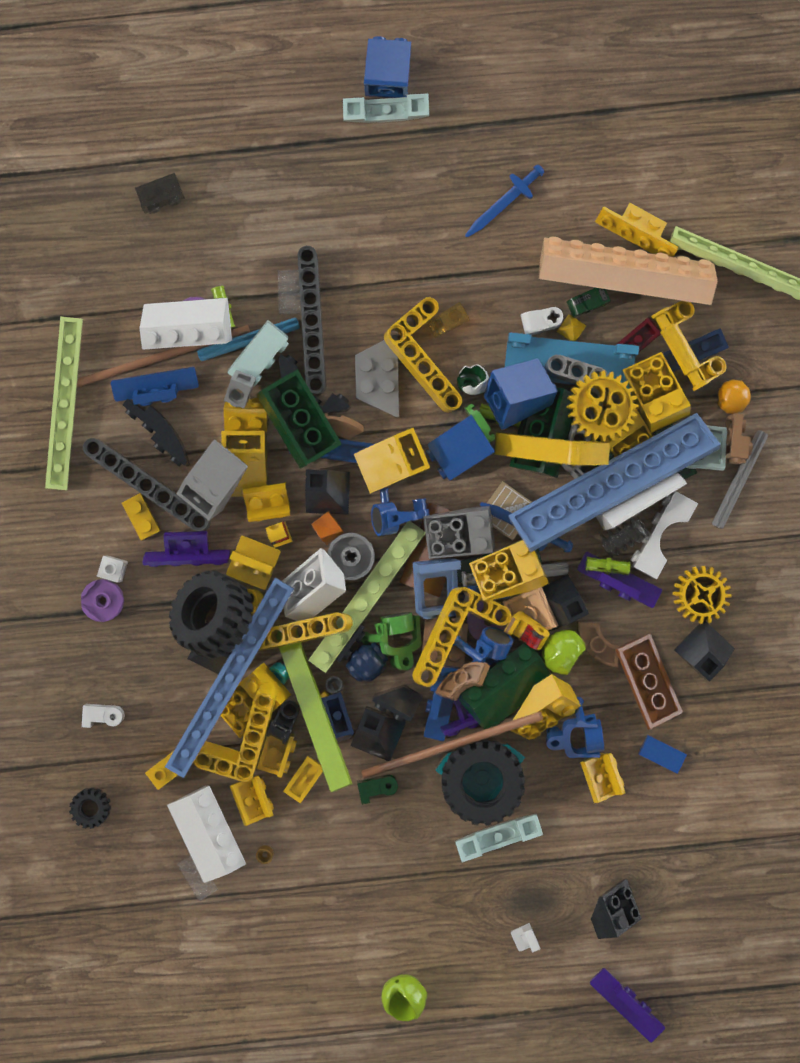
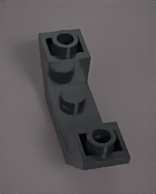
(334, 403)

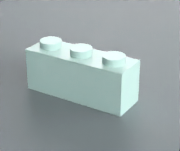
(260, 351)

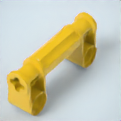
(669, 321)

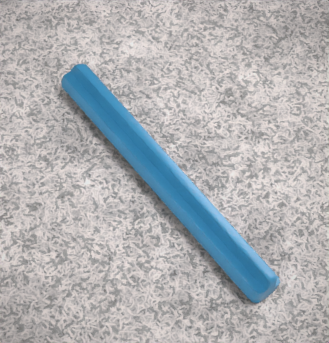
(242, 341)

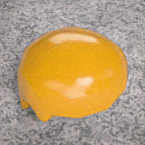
(734, 396)

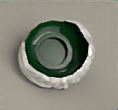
(473, 380)

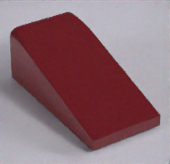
(642, 334)

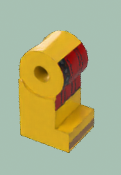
(279, 534)
(527, 630)

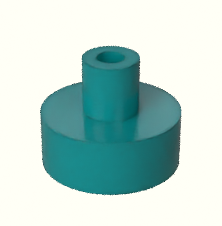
(280, 672)

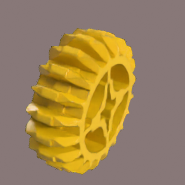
(709, 589)

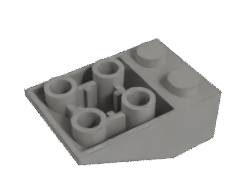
(212, 480)
(460, 532)

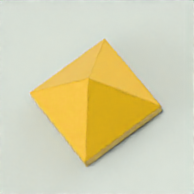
(571, 328)

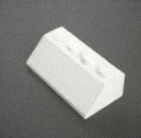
(185, 323)
(640, 501)
(206, 834)

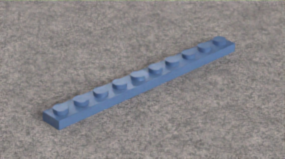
(229, 678)

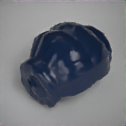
(367, 662)

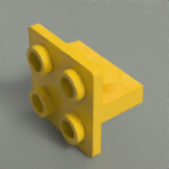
(253, 562)

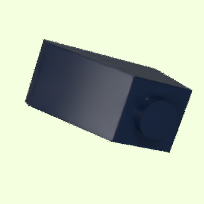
(338, 716)

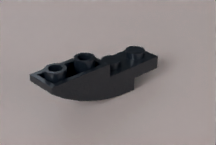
(165, 437)

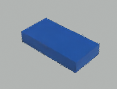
(662, 754)

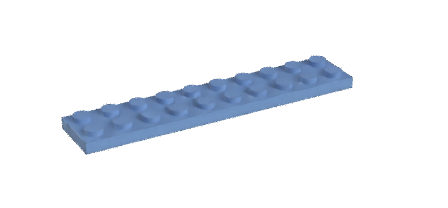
(614, 483)

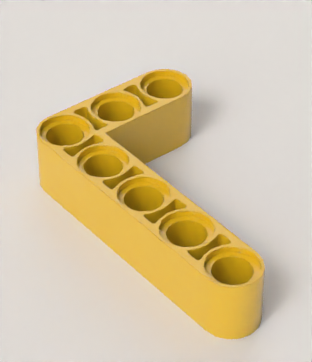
(420, 357)
(552, 449)
(309, 627)
(452, 629)
(237, 759)

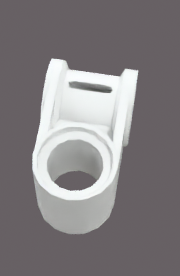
(537, 320)

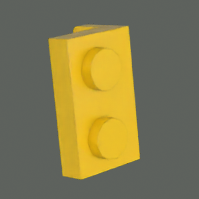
(250, 418)
(275, 755)
(603, 777)
(252, 800)

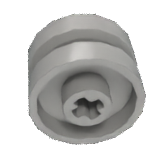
(355, 544)

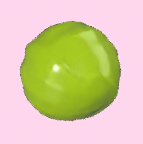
(562, 651)
(404, 997)

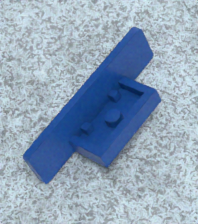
(154, 386)
(438, 709)

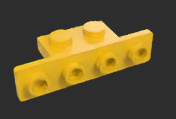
(639, 228)

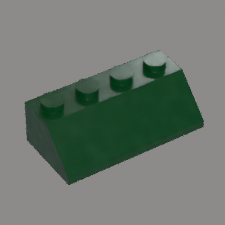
(298, 419)
(547, 423)
(505, 687)

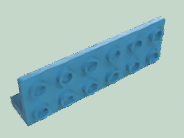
(609, 357)

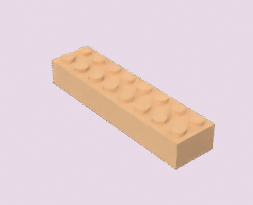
(628, 270)

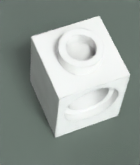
(112, 569)

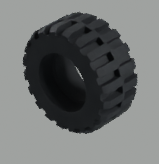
(228, 623)
(485, 811)

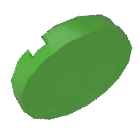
(485, 428)

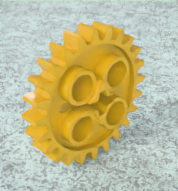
(621, 412)

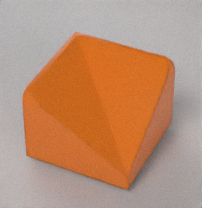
(327, 528)

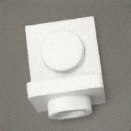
(525, 938)

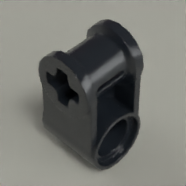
(282, 724)

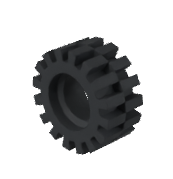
(81, 817)

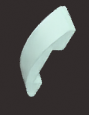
(386, 110)
(498, 836)

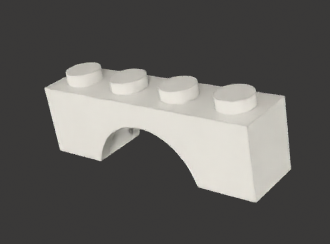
(650, 558)

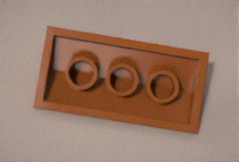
(431, 585)
(649, 681)

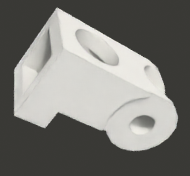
(107, 714)

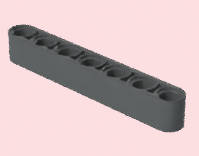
(311, 310)
(137, 480)

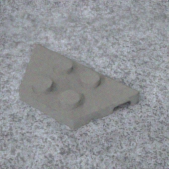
(378, 378)

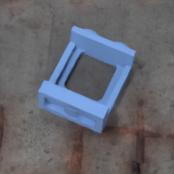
(430, 569)

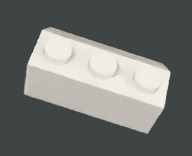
(315, 586)

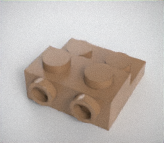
(737, 446)
(456, 656)

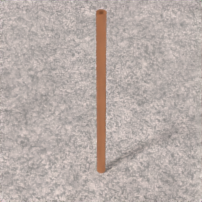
(149, 360)
(532, 718)

